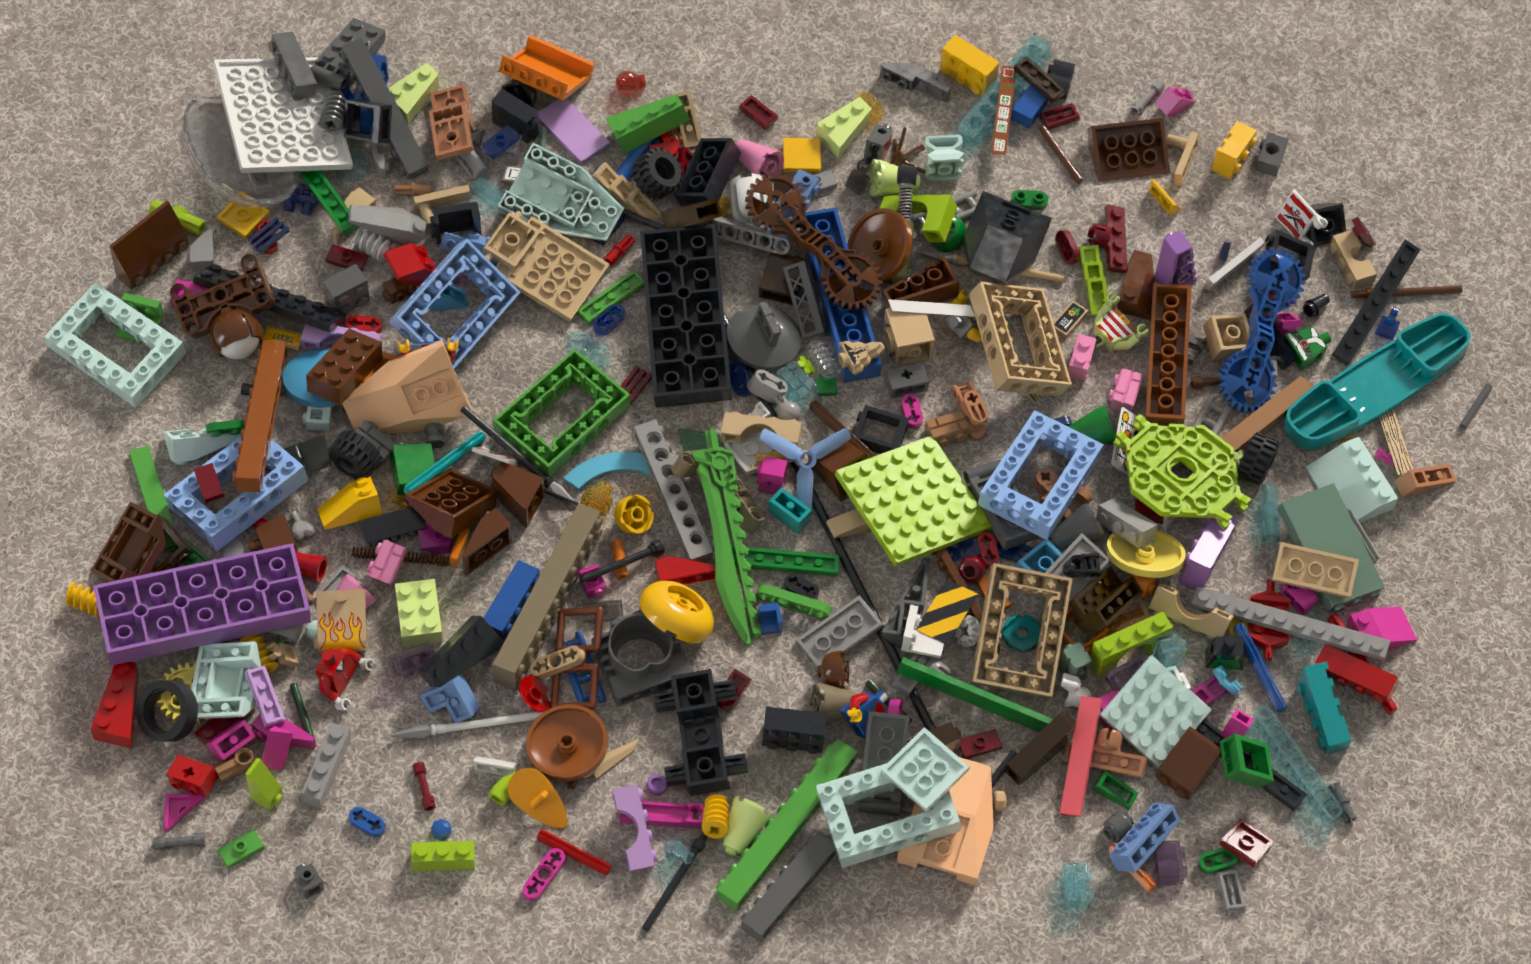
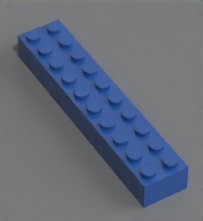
(841, 324)

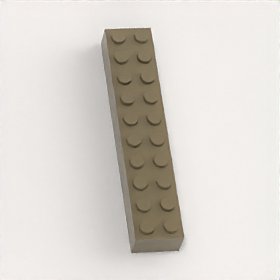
(547, 596)

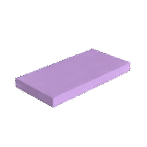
(572, 130)

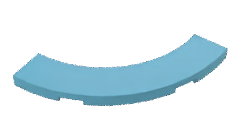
(606, 463)

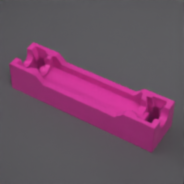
(670, 814)

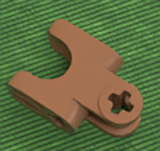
(973, 408)
(1047, 483)

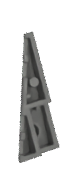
(913, 595)

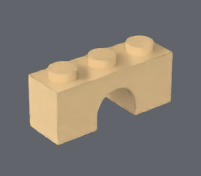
(1356, 272)

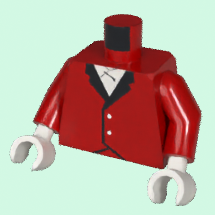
(336, 671)

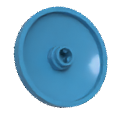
(295, 378)

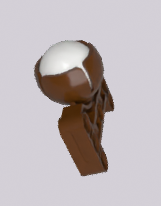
(230, 321)

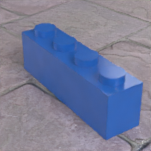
(511, 598)

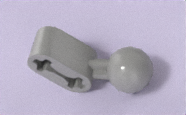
(773, 390)

